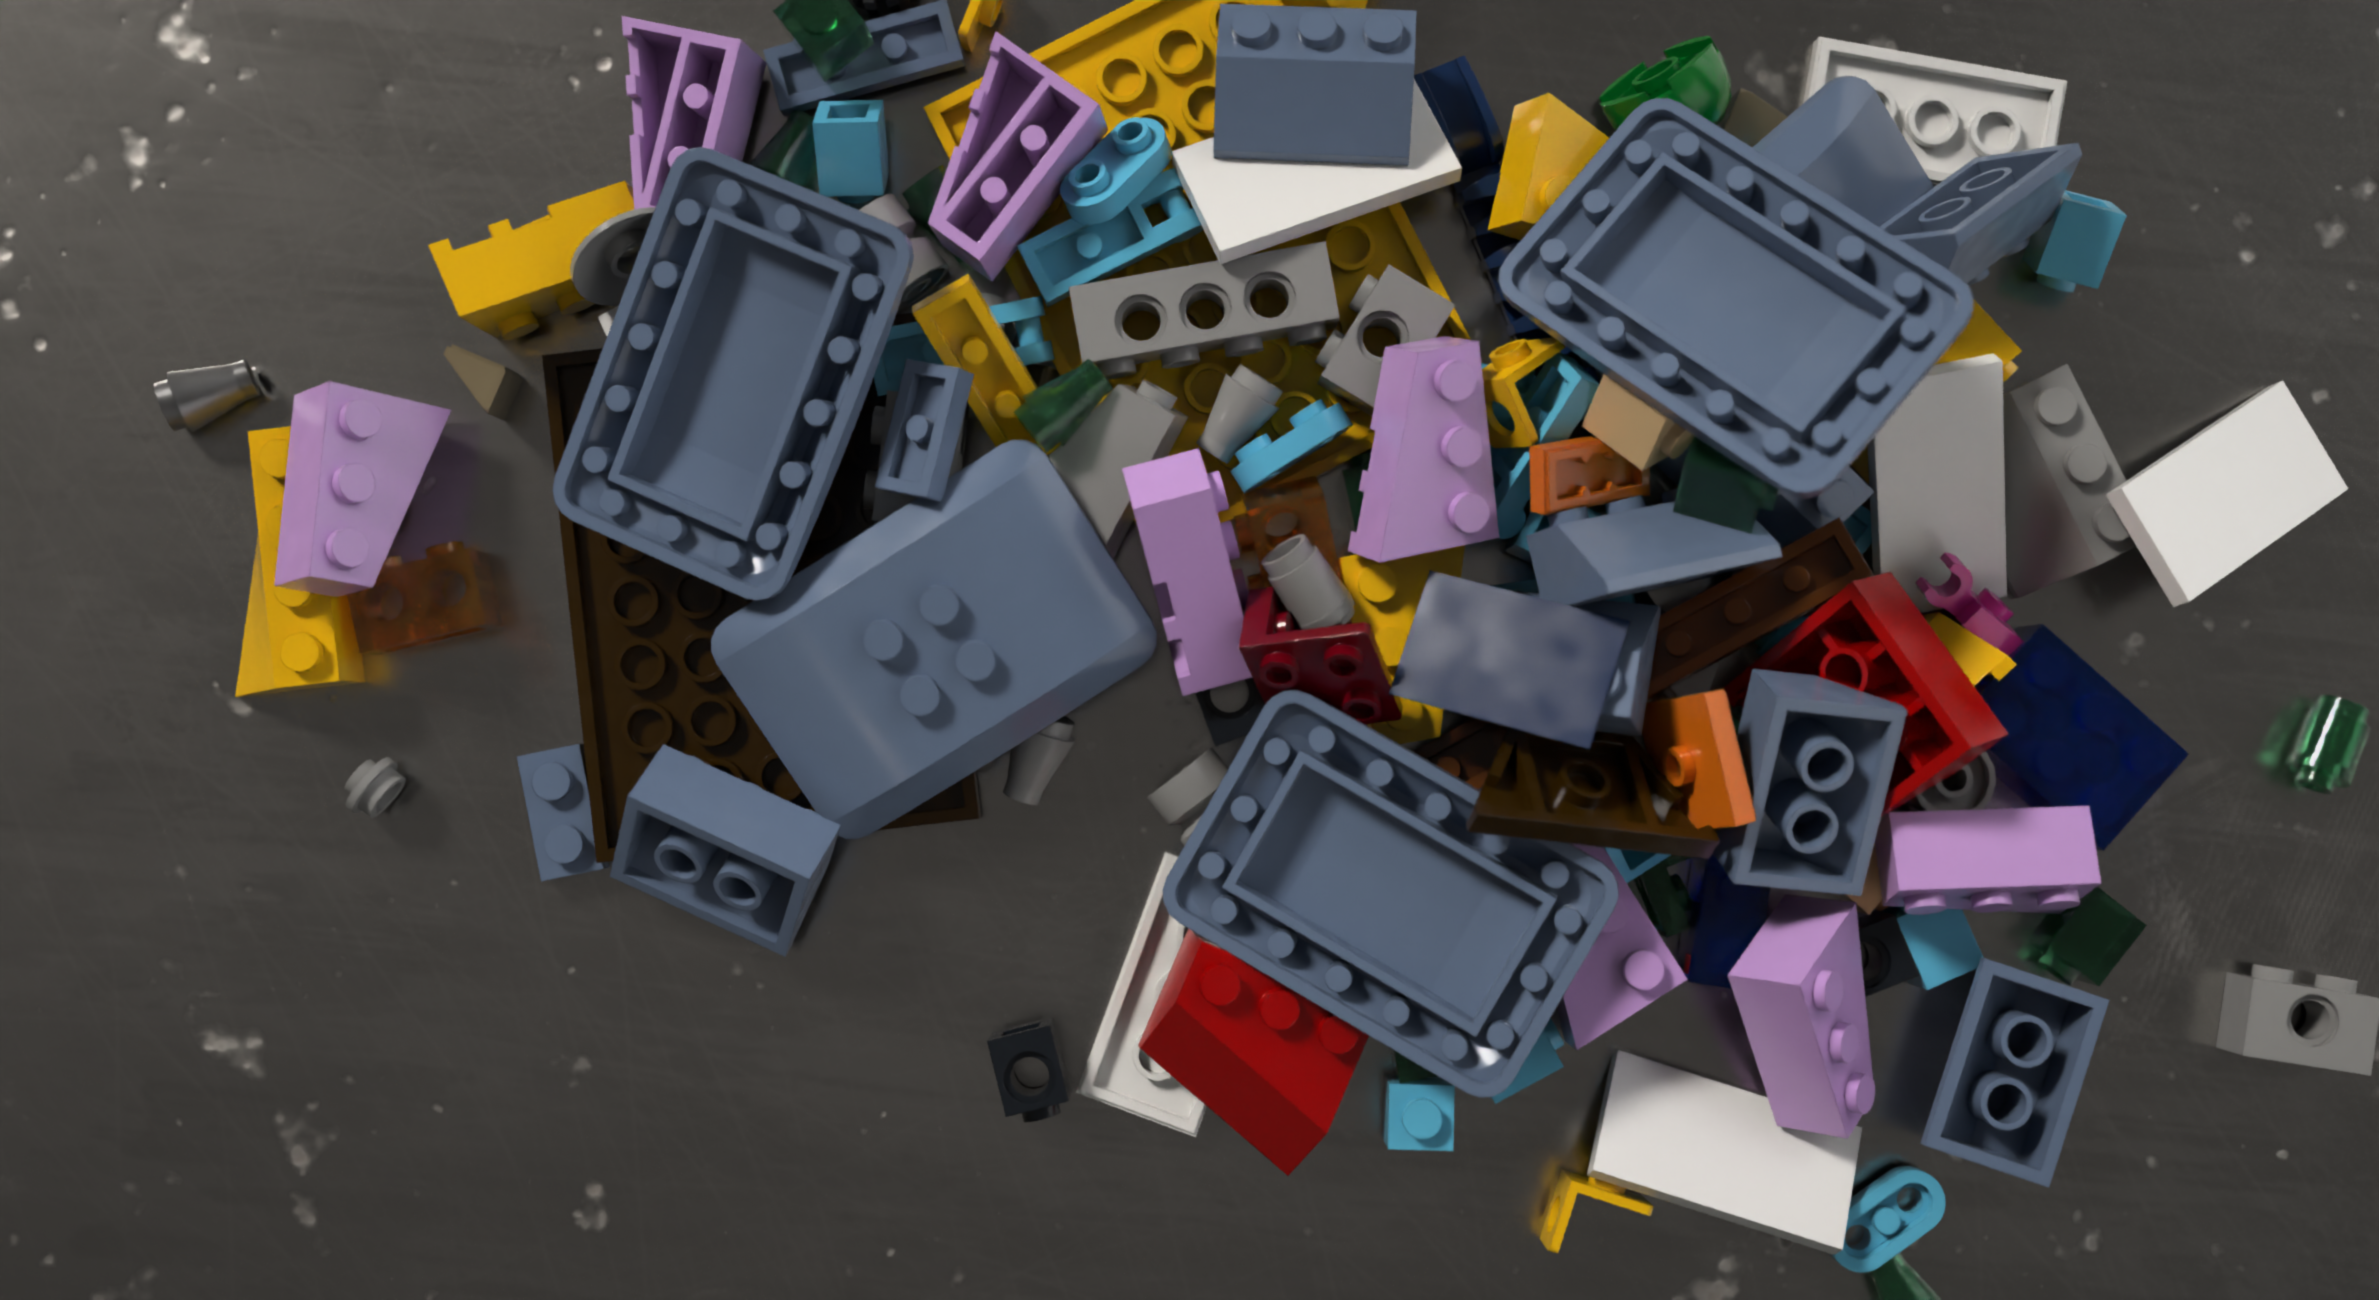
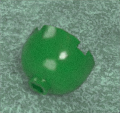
(1690, 75)

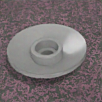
(608, 256)

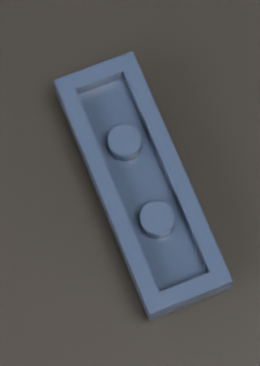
(904, 49)

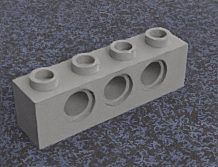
(1296, 272)

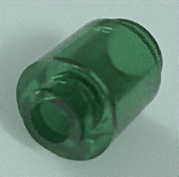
(2328, 744)

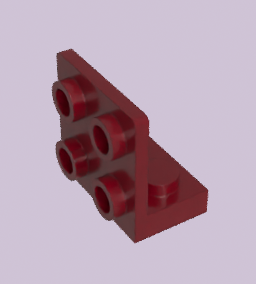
(1329, 662)

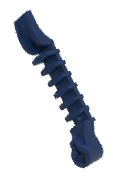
(1478, 145)

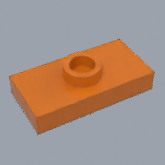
(1581, 475)

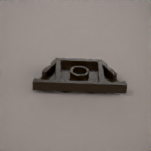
(1585, 797)

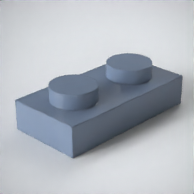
(924, 430)
(559, 811)

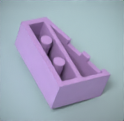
(685, 95)
(1012, 157)
(1429, 454)
(349, 484)
(1191, 567)
(1987, 859)
(1622, 970)
(1808, 1014)

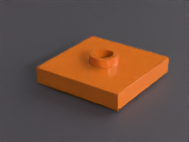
(1699, 754)

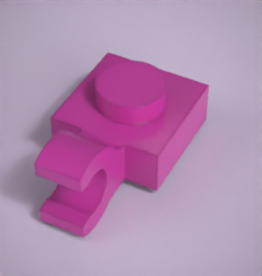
(1980, 614)

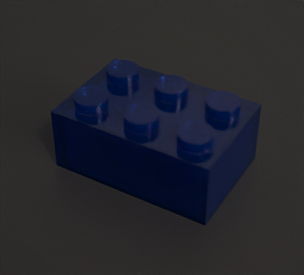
(2074, 736)

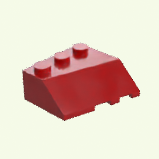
(1884, 647)
(1252, 1050)

